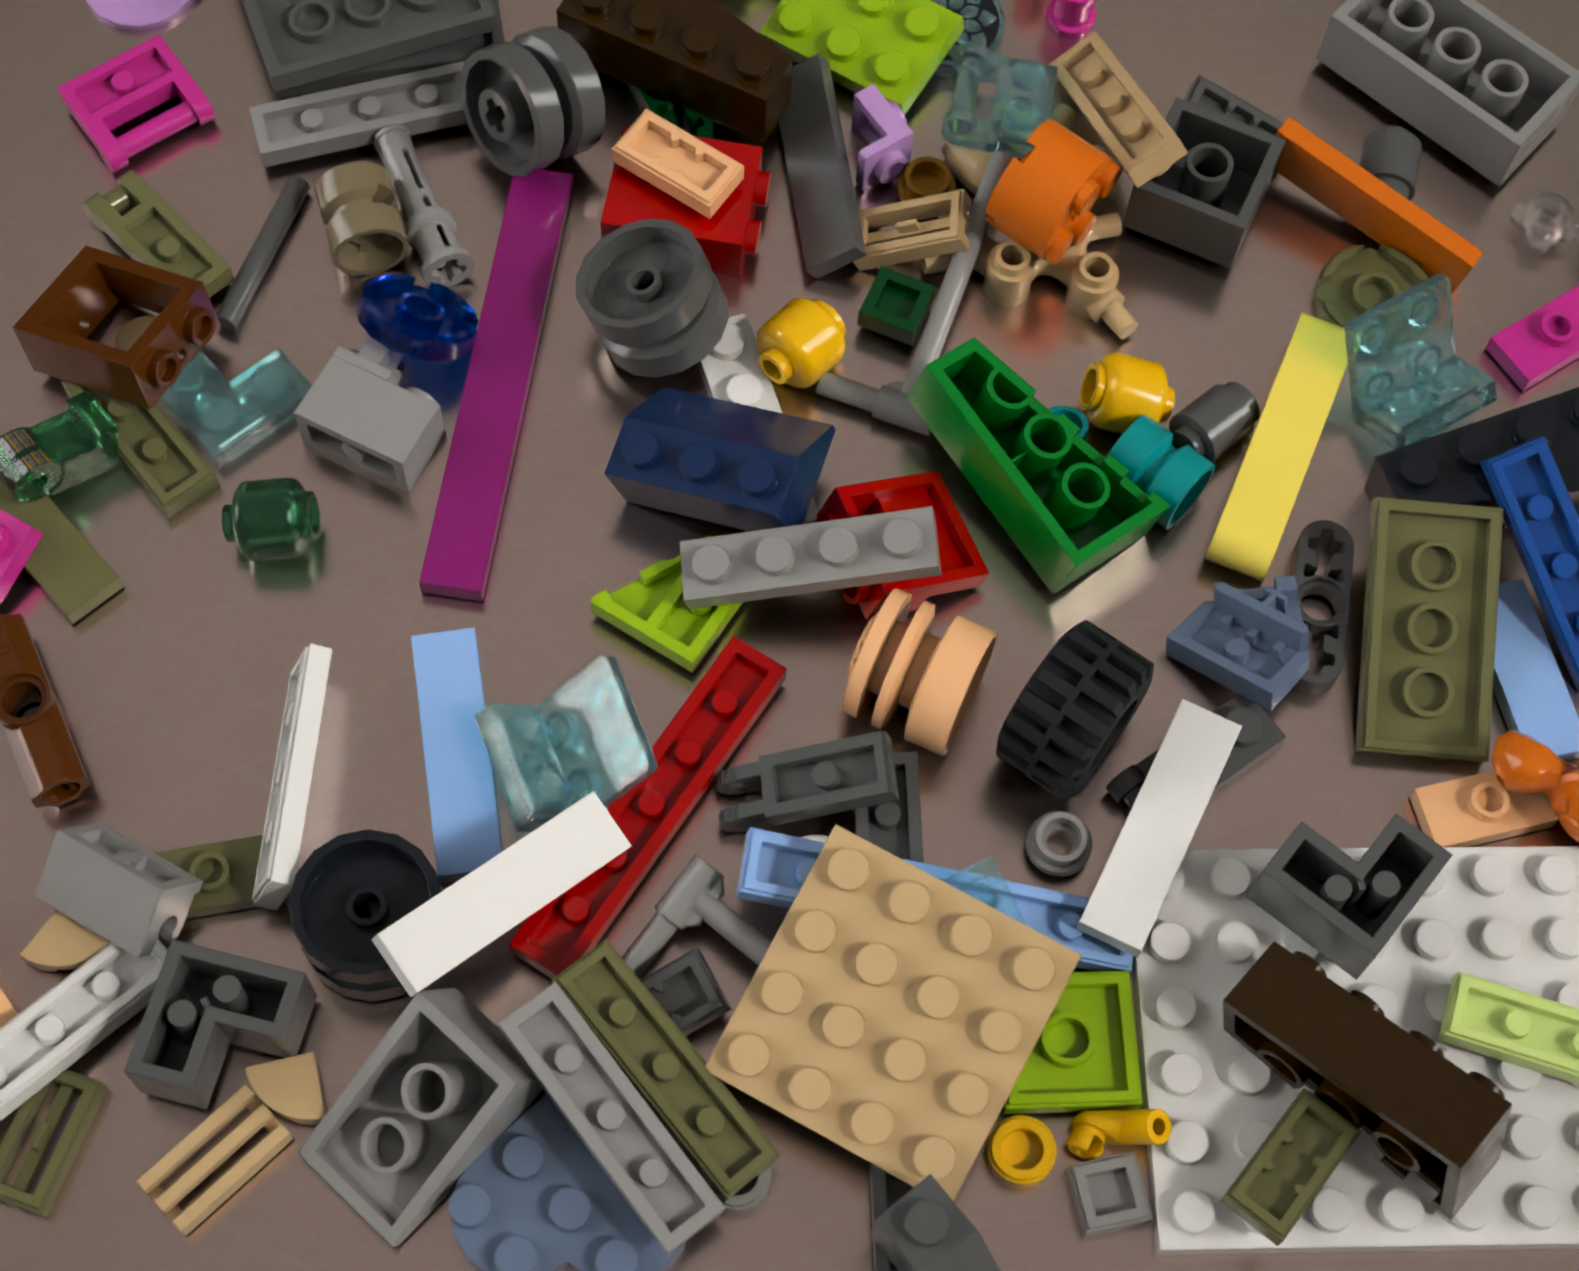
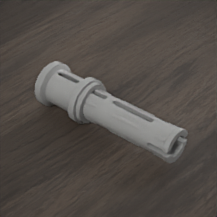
(428, 224)

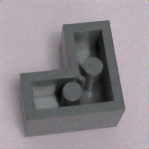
(1345, 904)
(205, 1005)

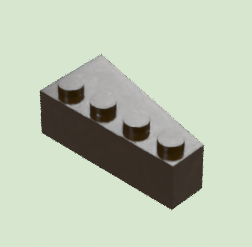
(687, 56)

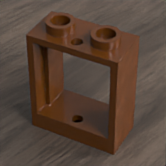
(80, 298)

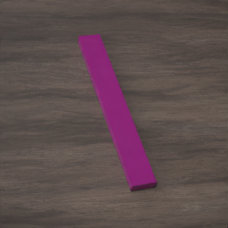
(496, 387)

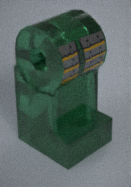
(59, 450)

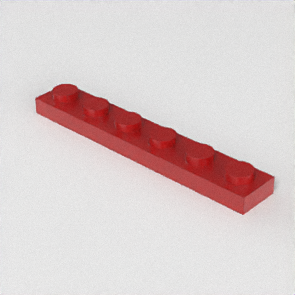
(652, 812)

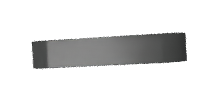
(1333, 586)

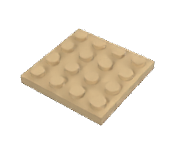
(892, 1013)

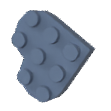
(547, 1205)

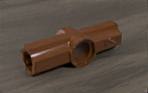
(41, 739)

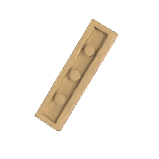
(1118, 110)

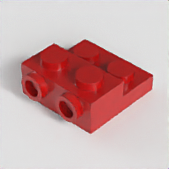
(959, 557)

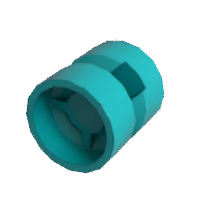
(1159, 467)

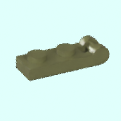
(156, 233)

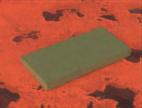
(1429, 630)

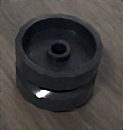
(334, 905)

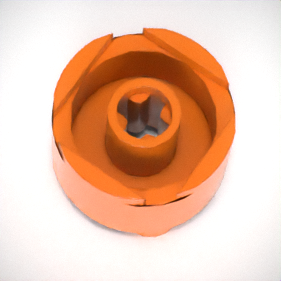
(1050, 192)

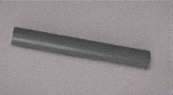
(262, 253)

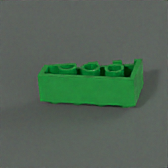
(1031, 467)

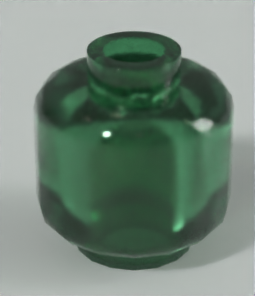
(272, 519)

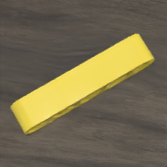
(1280, 449)

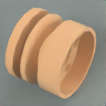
(918, 671)

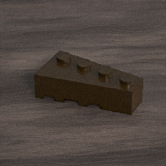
(1371, 1073)

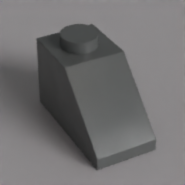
(930, 1233)

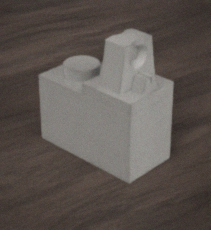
(368, 419)

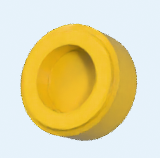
(1020, 1152)

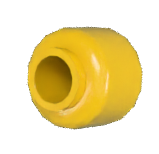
(801, 342)
(1123, 390)

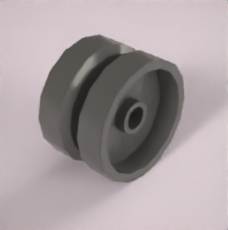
(532, 100)
(652, 297)

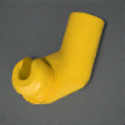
(1116, 1127)

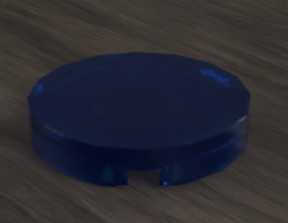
(417, 320)

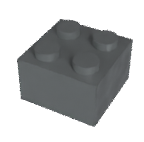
(1210, 192)

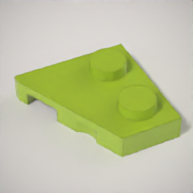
(657, 616)

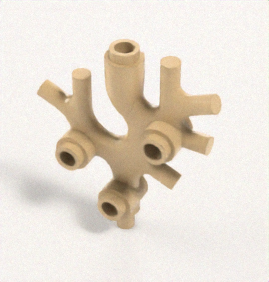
(1011, 267)

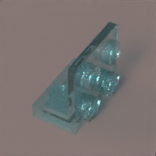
(1407, 369)
(567, 746)

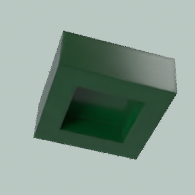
(896, 305)

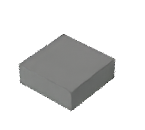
(1108, 1194)

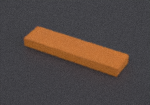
(1372, 205)

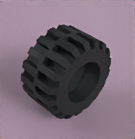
(1074, 709)

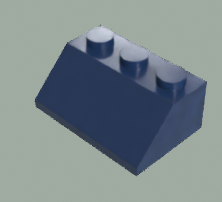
(719, 460)

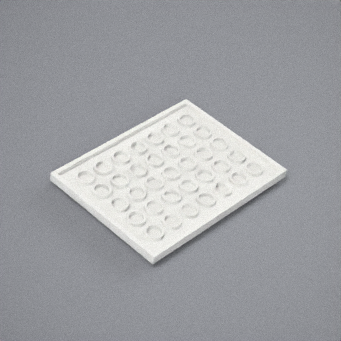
(1487, 915)

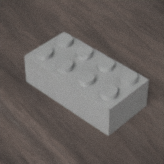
(1453, 76)

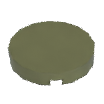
(1362, 280)

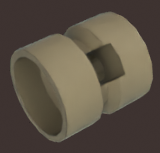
(361, 218)

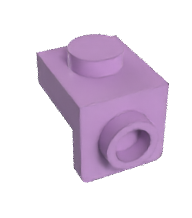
(884, 133)

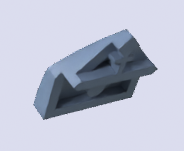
(1247, 640)

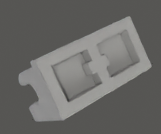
(116, 887)

